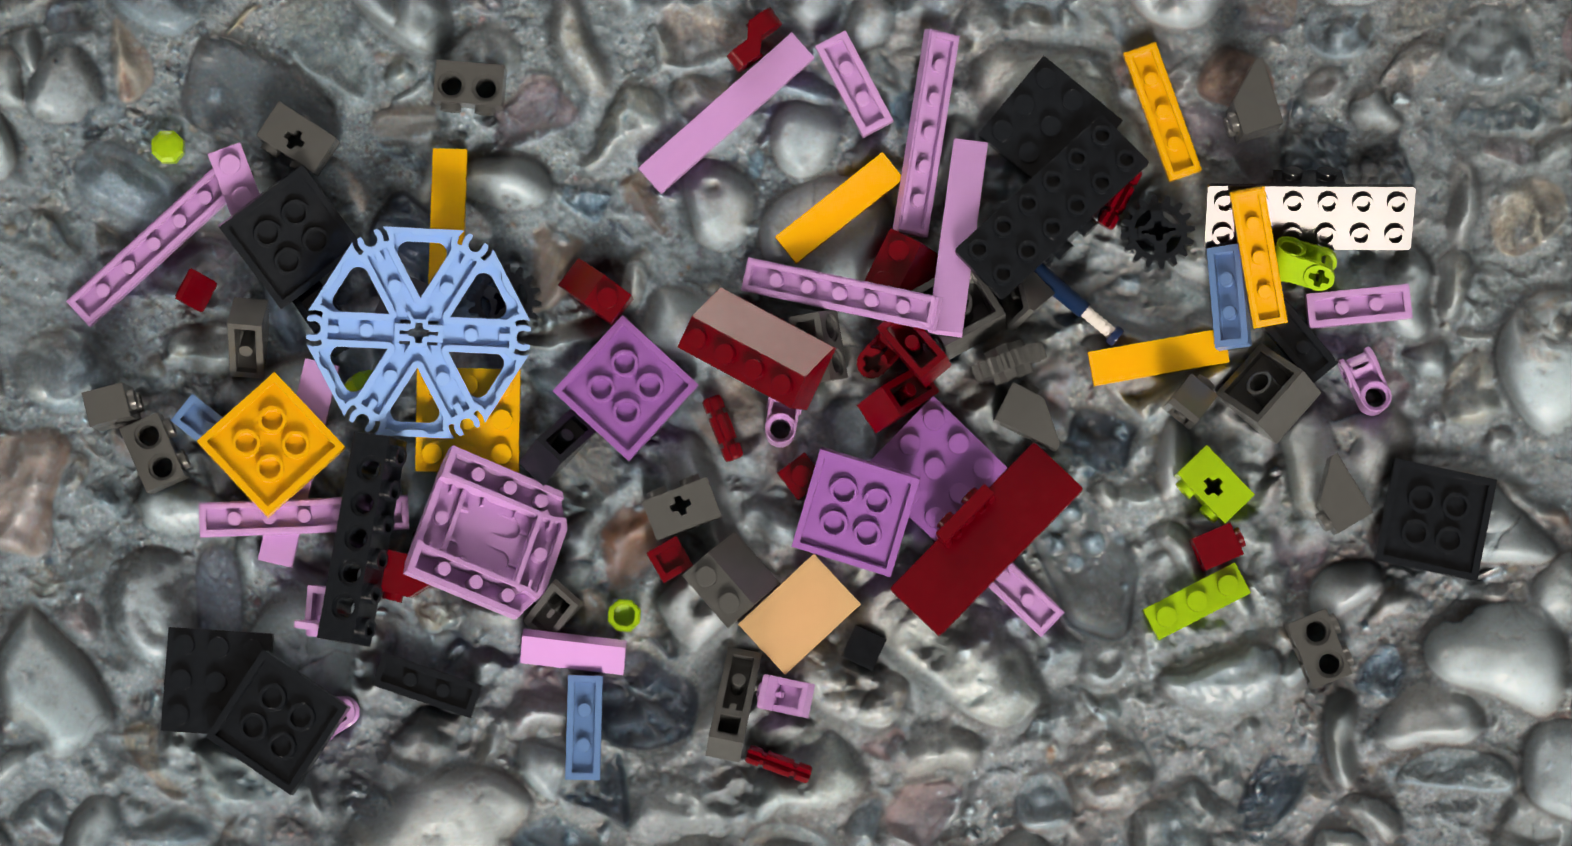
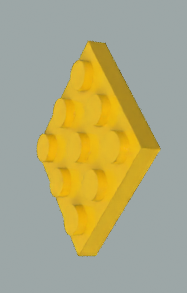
(494, 440)
(271, 444)

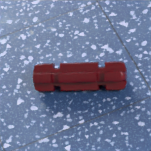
(1109, 217)
(722, 428)
(778, 764)

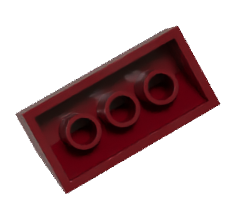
(757, 348)

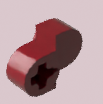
(750, 50)
(873, 360)

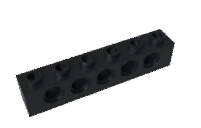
(353, 524)

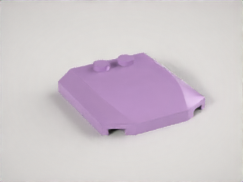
(488, 534)

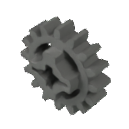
(1009, 362)

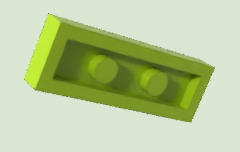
(1196, 601)

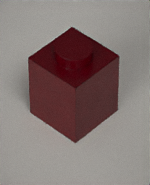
(1218, 546)

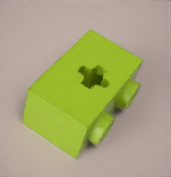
(1209, 467)

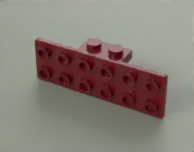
(985, 538)

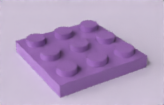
(625, 388)
(946, 460)
(856, 511)

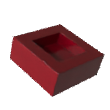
(798, 475)
(669, 559)

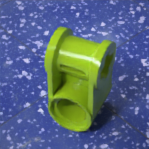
(1302, 261)

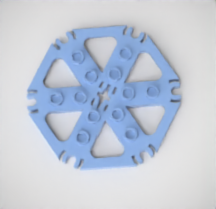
(432, 361)

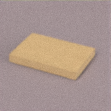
(799, 614)

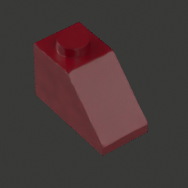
(596, 291)
(916, 350)
(895, 400)
(395, 583)

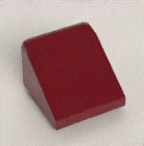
(196, 290)

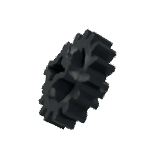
(1155, 217)
(490, 293)

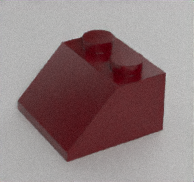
(902, 263)

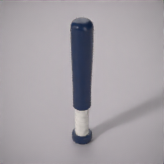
(1078, 304)

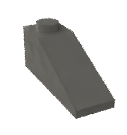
(733, 704)

